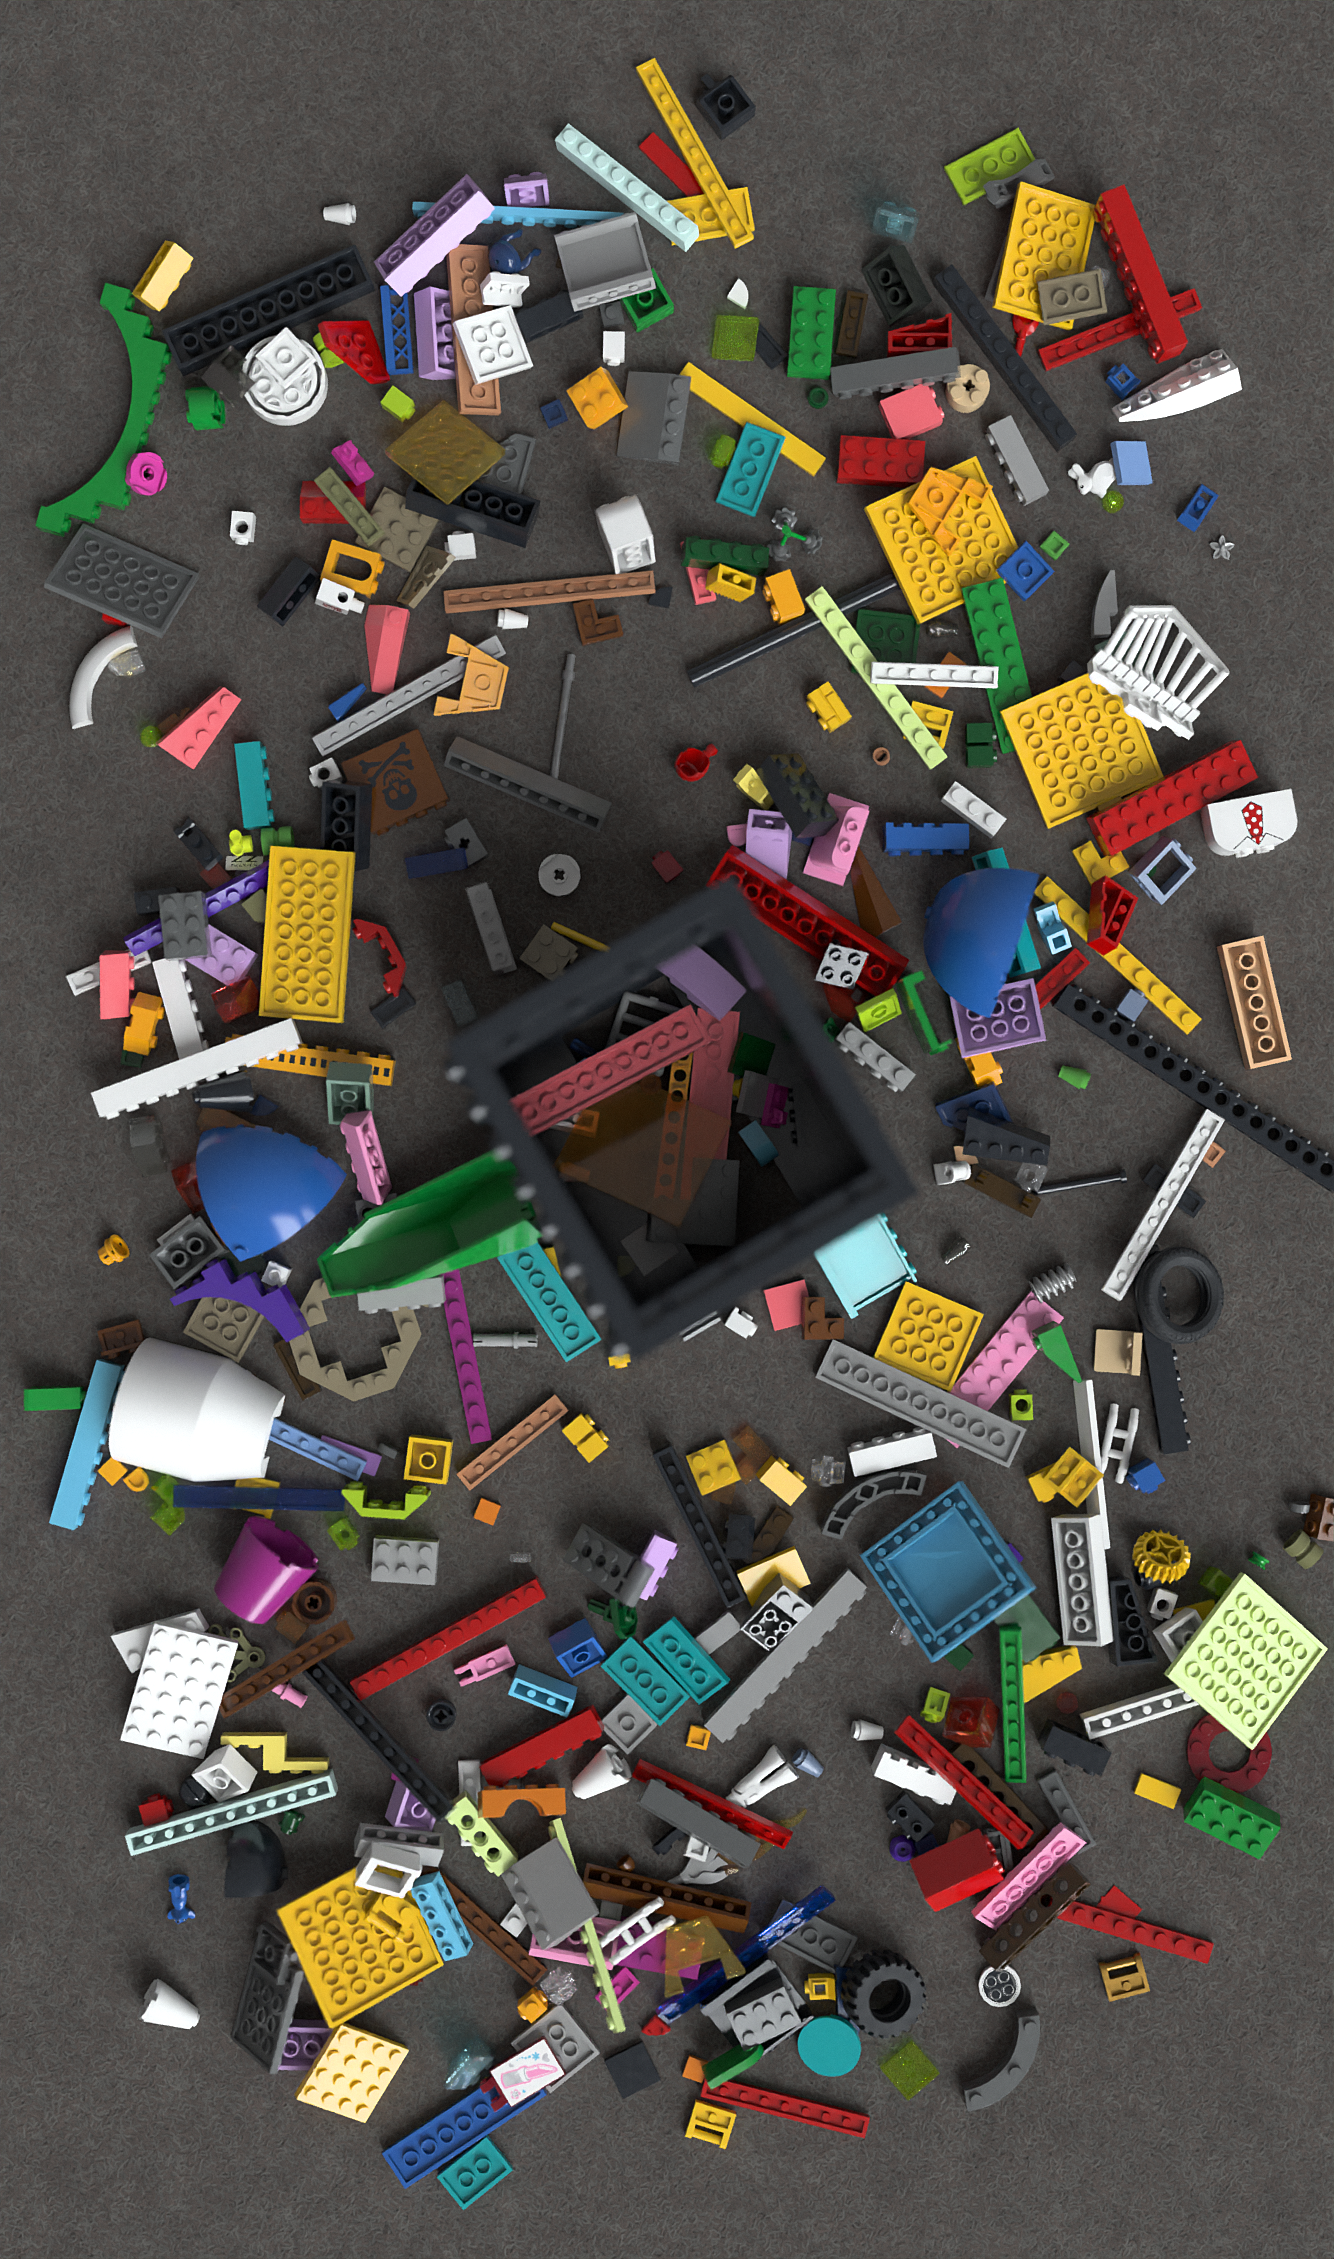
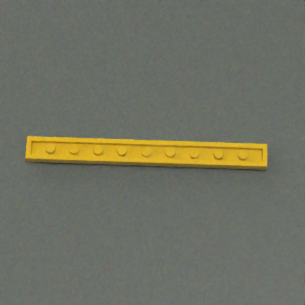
(694, 153)
(1121, 959)

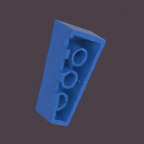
(925, 838)

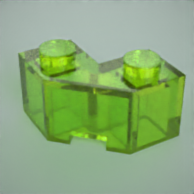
(167, 1517)

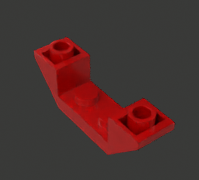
(369, 931)

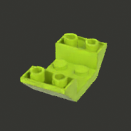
(357, 1496)

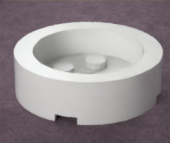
(286, 405)

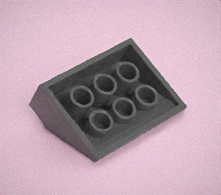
(655, 417)

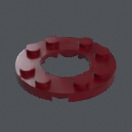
(1201, 1765)

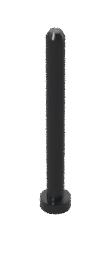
(1121, 1176)

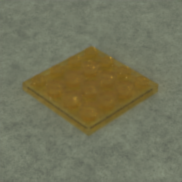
(445, 452)

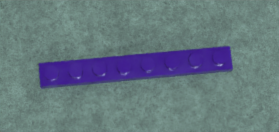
(216, 901)

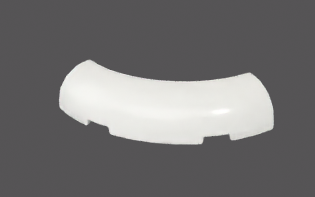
(90, 671)

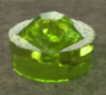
(1112, 502)
(150, 736)

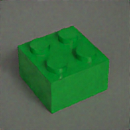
(648, 306)

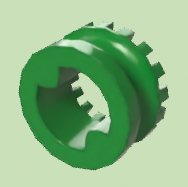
(1261, 1561)

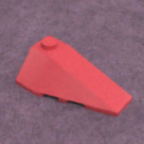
(385, 640)

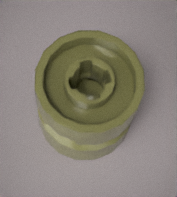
(1306, 1552)

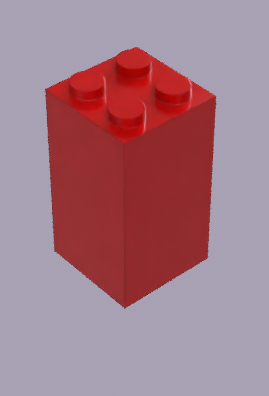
(957, 1869)

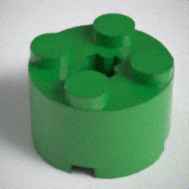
(205, 408)

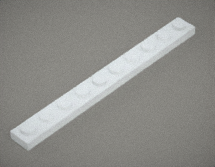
(1162, 1205)

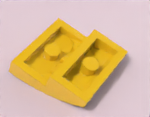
(1073, 1477)

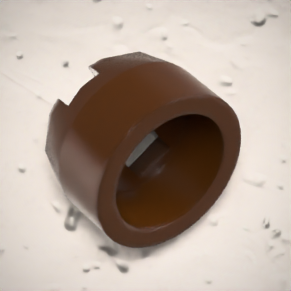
(626, 1864)

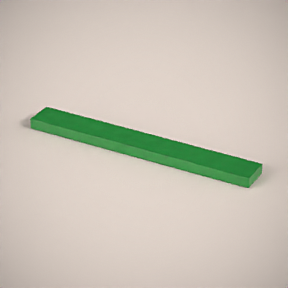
(1013, 1704)

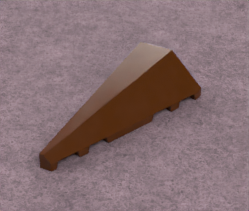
(873, 905)

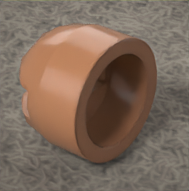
(878, 753)

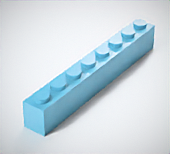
(87, 1444)

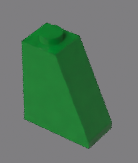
(54, 1397)

